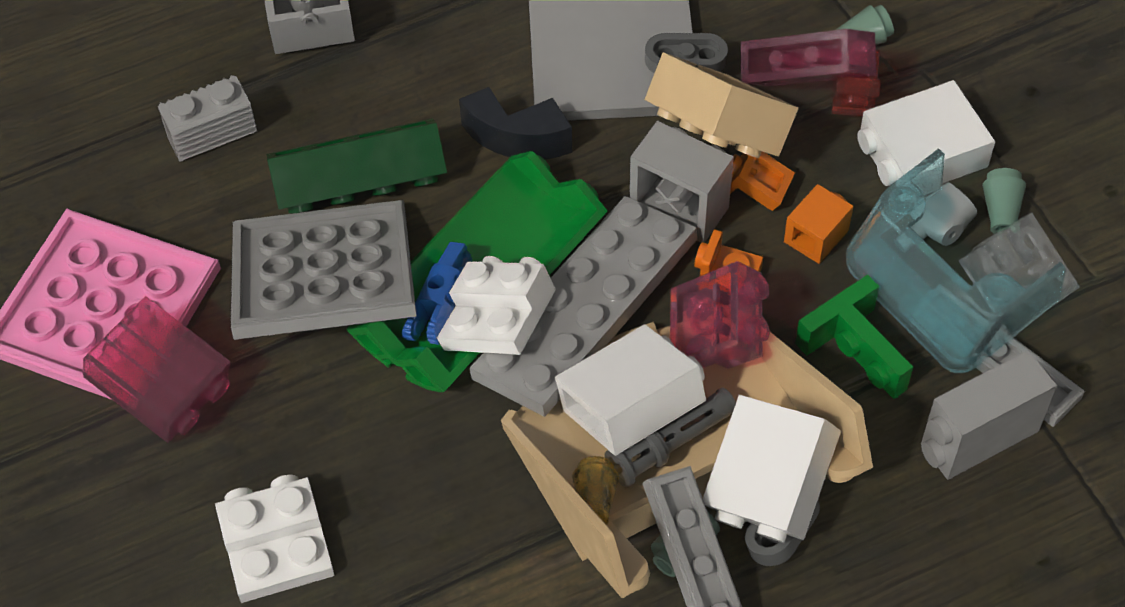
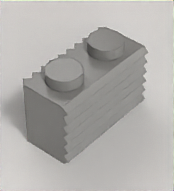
(207, 118)

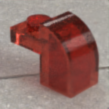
(855, 94)

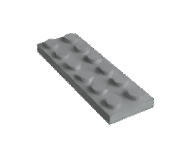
(591, 302)

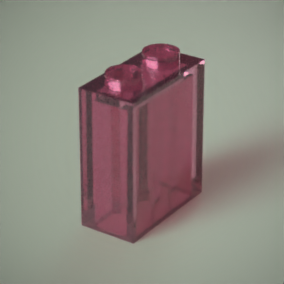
(157, 370)

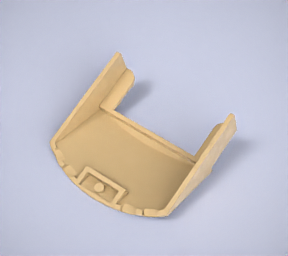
(557, 443)

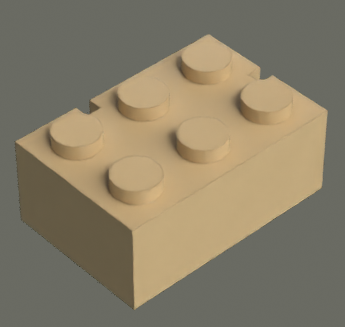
(720, 107)

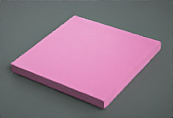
(85, 285)

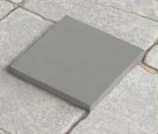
(594, 53)
(321, 270)

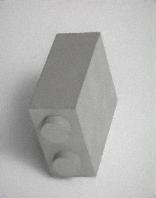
(987, 414)

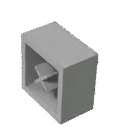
(682, 177)

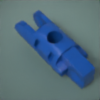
(434, 298)

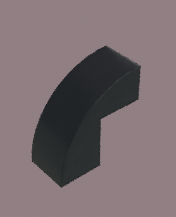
(533, 129)

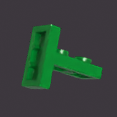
(856, 337)

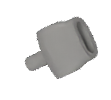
(946, 215)

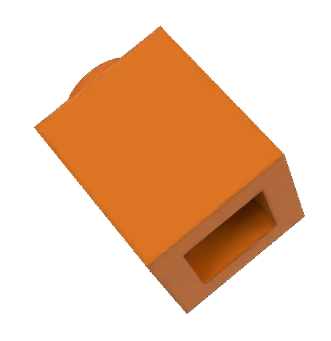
(818, 223)

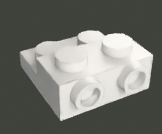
(496, 306)
(273, 538)

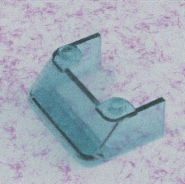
(925, 294)

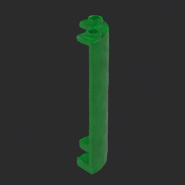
(510, 217)

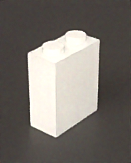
(917, 125)
(631, 388)
(770, 468)

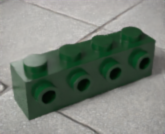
(357, 164)

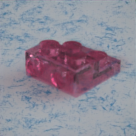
(720, 316)

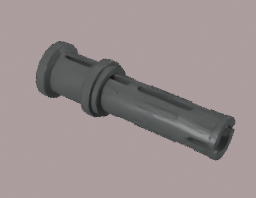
(656, 451)

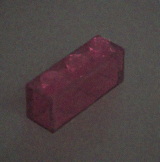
(808, 57)

